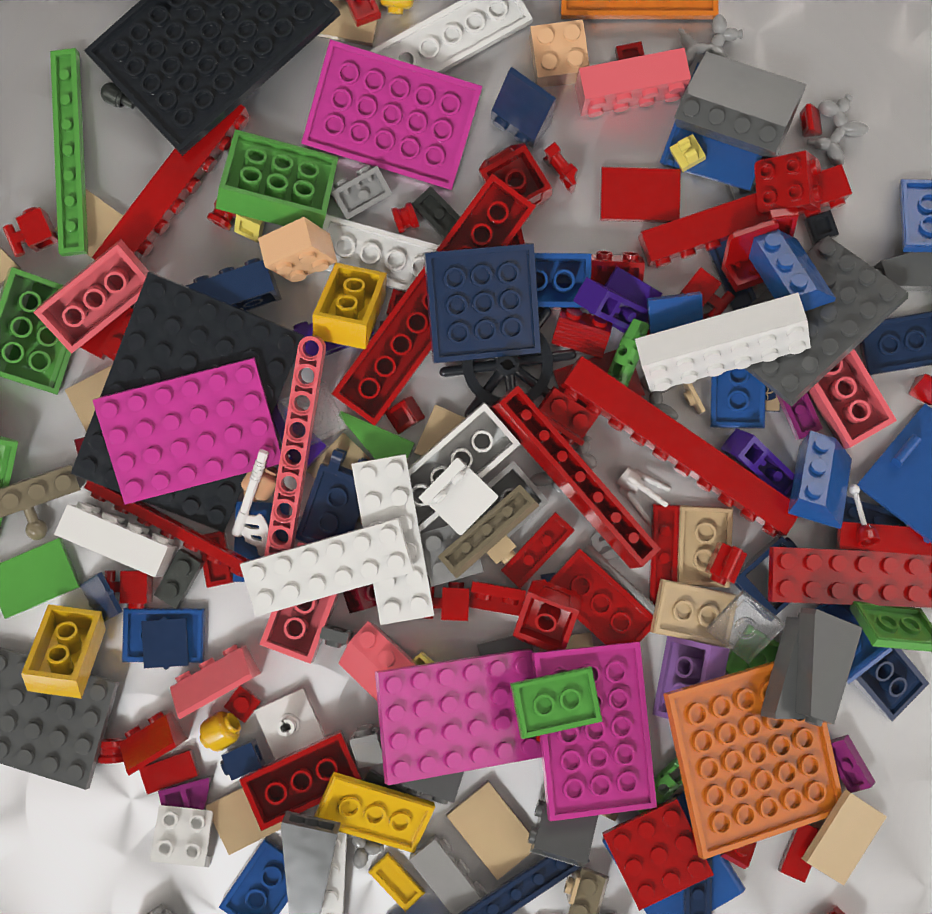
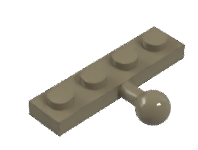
(35, 491)
(488, 531)
(589, 892)

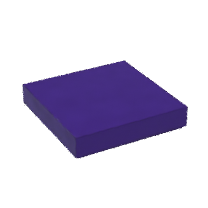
(631, 288)

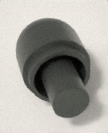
(113, 95)

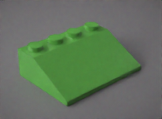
(275, 180)
(27, 347)

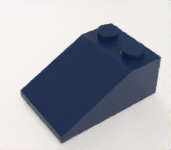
(523, 108)
(892, 683)

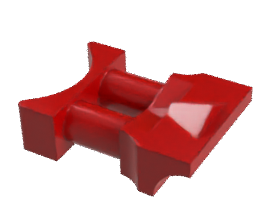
(566, 171)

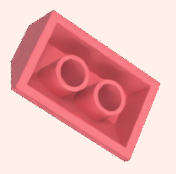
(371, 652)
(213, 680)

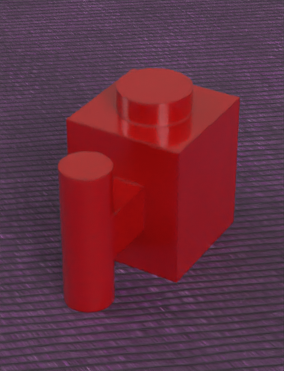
(34, 230)
(708, 286)
(725, 563)
(134, 587)
(453, 602)

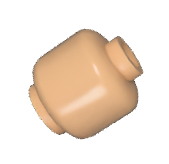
(266, 485)

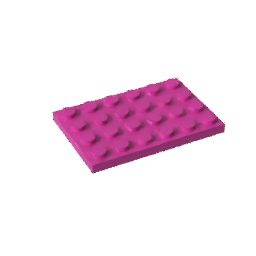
(391, 114)
(187, 430)
(452, 716)
(608, 762)

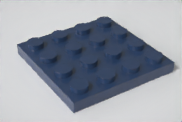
(482, 302)

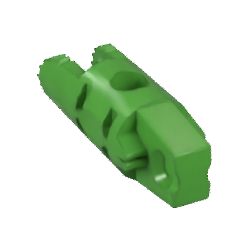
(627, 353)
(664, 777)

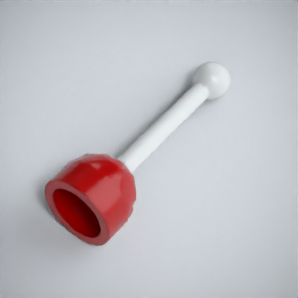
(866, 534)

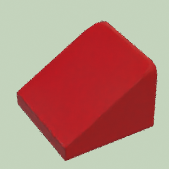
(810, 121)
(922, 389)
(405, 414)

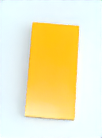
(375, 812)

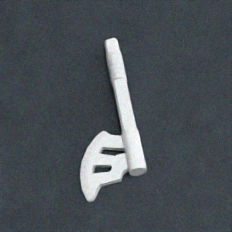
(243, 517)

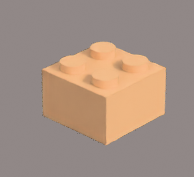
(558, 52)
(297, 250)

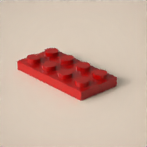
(606, 605)

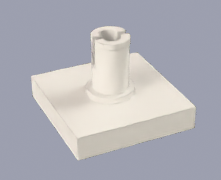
(289, 723)

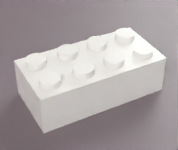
(116, 540)

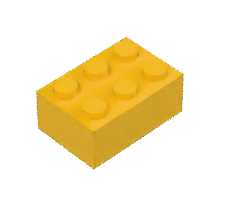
(350, 305)
(64, 651)

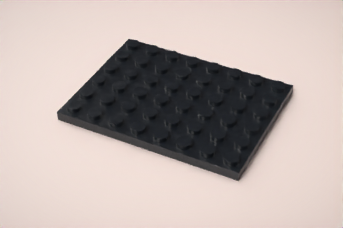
(203, 58)
(176, 335)

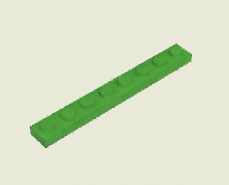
(69, 152)

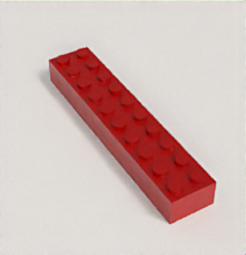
(405, 334)

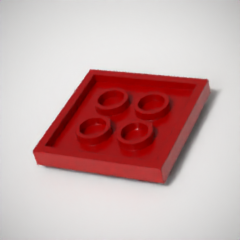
(657, 853)

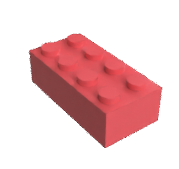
(632, 82)
(94, 296)
(851, 402)
(298, 628)

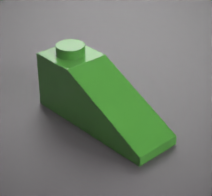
(377, 440)

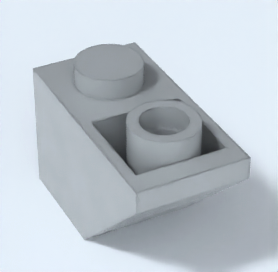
(366, 745)

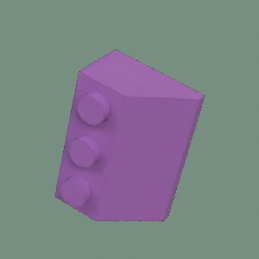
(687, 664)

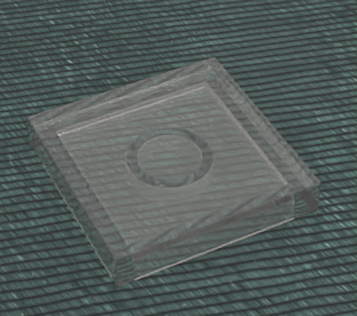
(327, 418)
(745, 626)

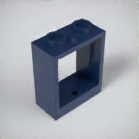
(745, 584)

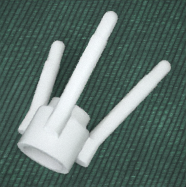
(632, 481)

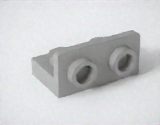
(360, 192)

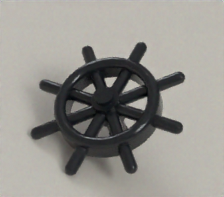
(509, 367)

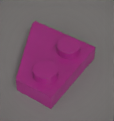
(187, 795)

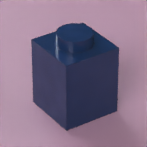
(242, 760)

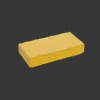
(396, 881)

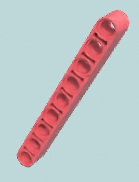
(292, 441)

